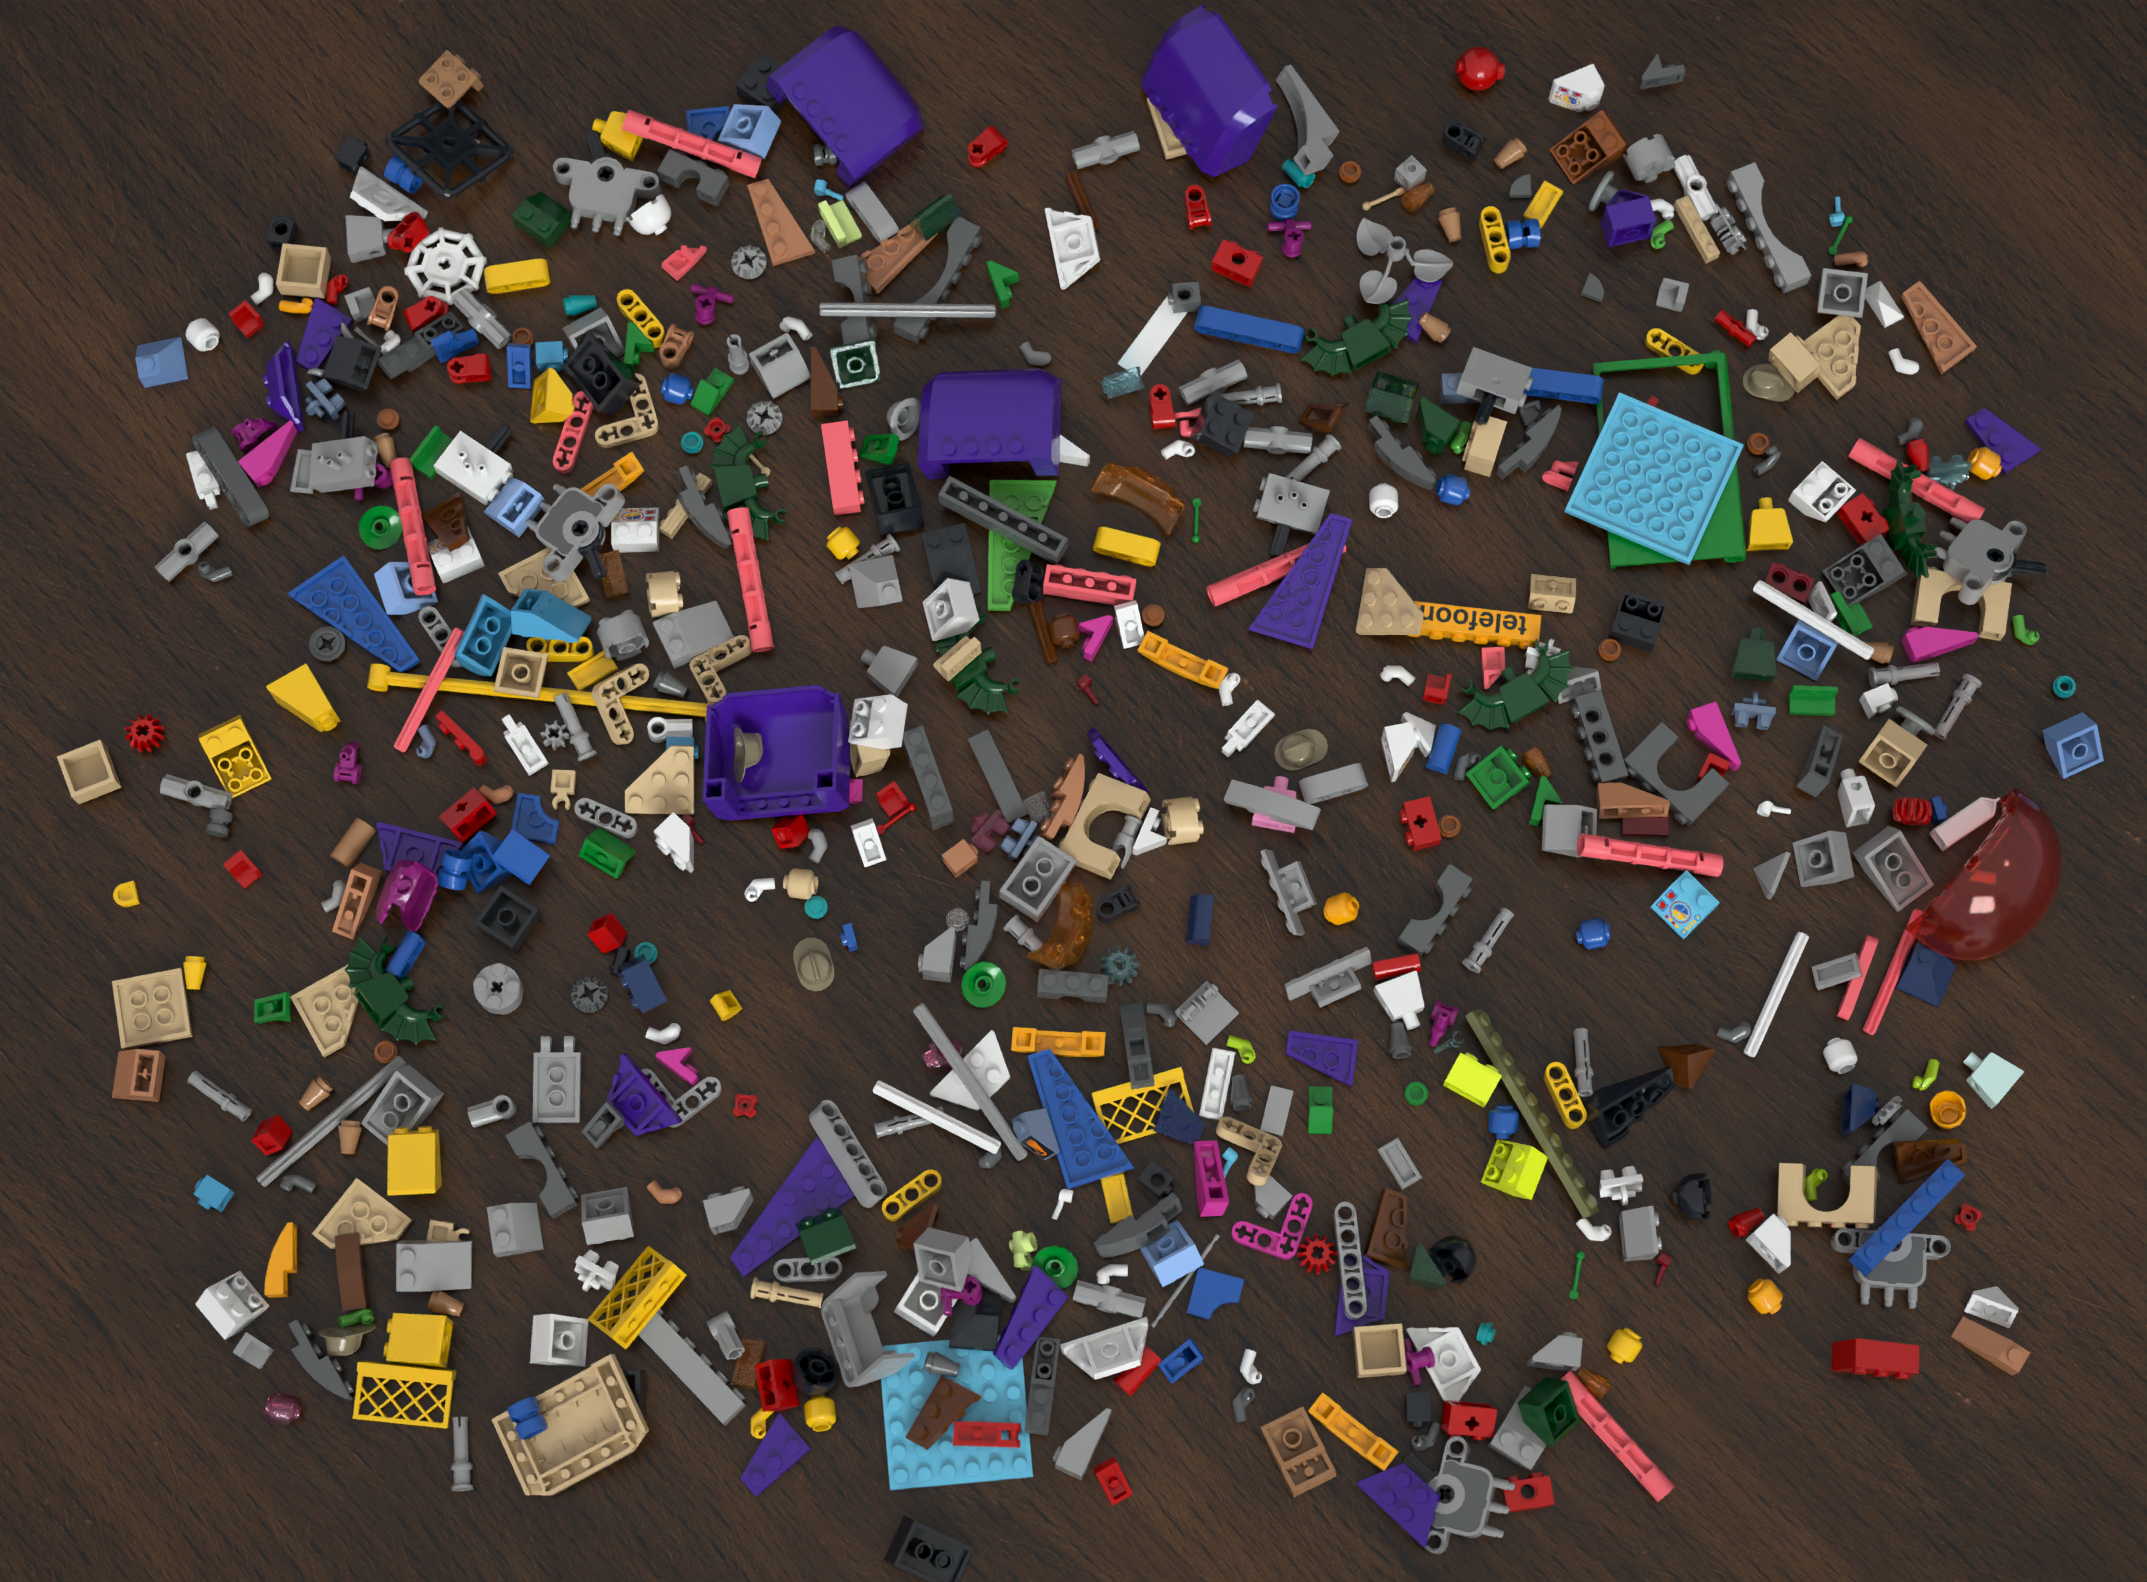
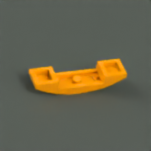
(621, 475)
(1181, 662)
(1061, 1043)
(1352, 1432)

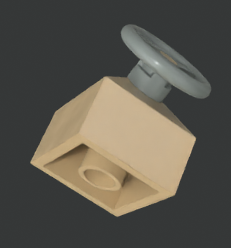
(1896, 747)

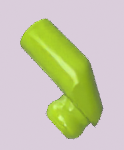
(1244, 1048)
(1928, 1078)
(1812, 1181)

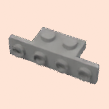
(1291, 888)
(1331, 980)

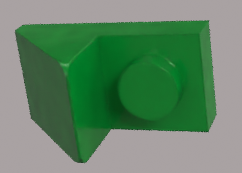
(1000, 279)
(635, 343)
(711, 391)
(880, 448)
(1544, 796)
(273, 1008)
(1320, 1110)

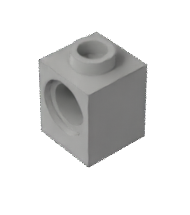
(1410, 174)

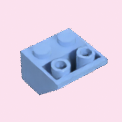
(514, 506)

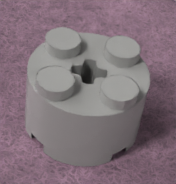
(1649, 158)
(622, 635)
(489, 998)

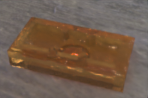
(614, 580)
(744, 1370)

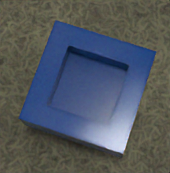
(1939, 810)
(848, 937)

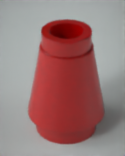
(1919, 454)
(1745, 1222)

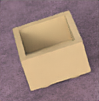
(303, 271)
(1794, 362)
(1483, 446)
(867, 759)
(89, 772)
(1379, 1350)

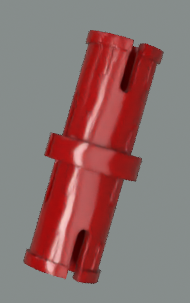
(1736, 328)

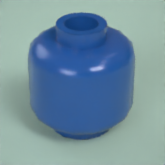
(676, 388)
(1452, 489)
(1593, 933)
(1503, 1121)

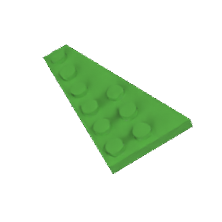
(1031, 500)

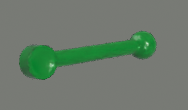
(1833, 250)
(1196, 503)
(1580, 1255)

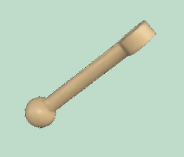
(1367, 205)
(763, 469)

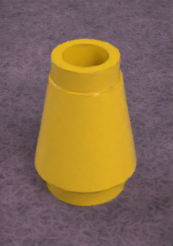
(194, 971)

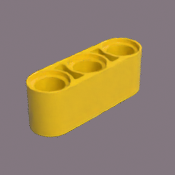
(1496, 230)
(516, 276)
(637, 309)
(1126, 546)
(569, 655)
(1564, 1083)
(916, 1184)

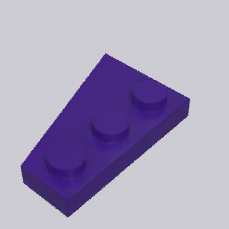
(1421, 298)
(321, 334)
(2001, 439)
(1325, 1054)
(774, 1456)

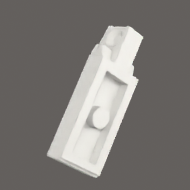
(203, 479)
(1247, 728)
(524, 746)

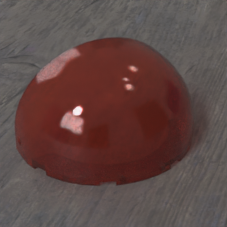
(2000, 889)

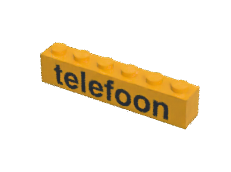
(1479, 625)

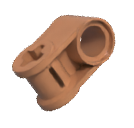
(382, 312)
(677, 343)

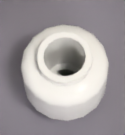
(202, 334)
(1383, 500)
(1840, 1055)

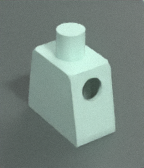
(1991, 1077)

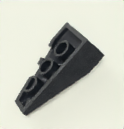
(1619, 1105)

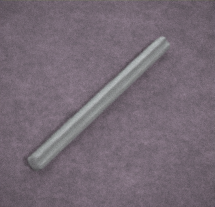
(907, 310)
(970, 1081)
(330, 1122)

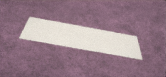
(1152, 337)

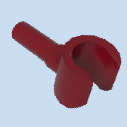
(1083, 684)
(688, 820)
(1665, 1260)

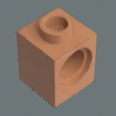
(960, 857)

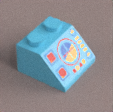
(1685, 904)

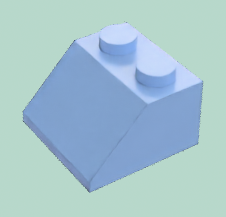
(750, 129)
(397, 590)
(1172, 1255)

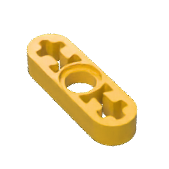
(1657, 348)

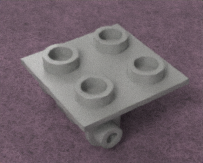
(1723, 224)
(1206, 1012)

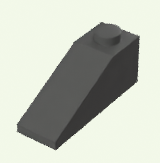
(1820, 762)

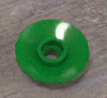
(388, 532)
(993, 985)
(1064, 1274)

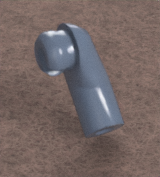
(428, 743)

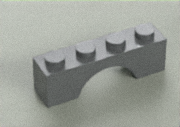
(851, 273)
(1419, 933)
(1903, 1128)
(528, 1144)

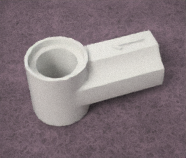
(671, 727)

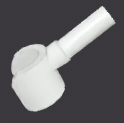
(1766, 807)
(1064, 1196)

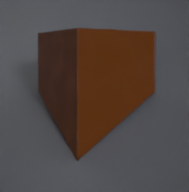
(1323, 417)
(1686, 1062)

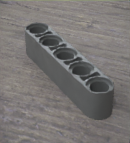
(230, 476)

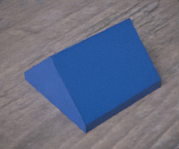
(520, 857)

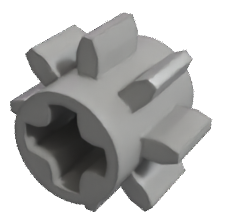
(555, 742)

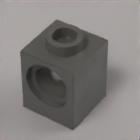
(1188, 289)

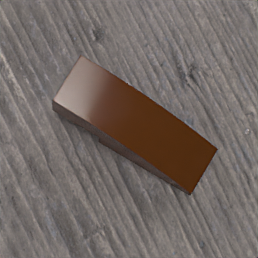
(351, 1271)

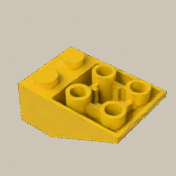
(234, 756)

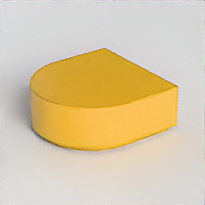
(126, 894)

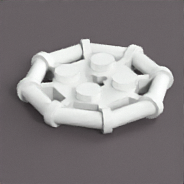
(445, 252)

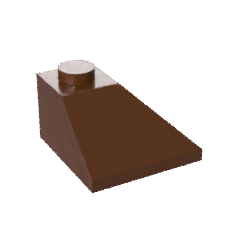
(916, 1226)

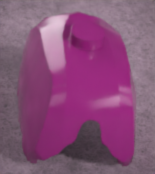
(411, 889)

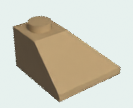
(521, 672)

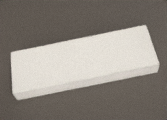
(1217, 1084)

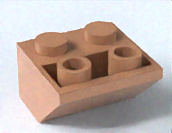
(139, 1075)

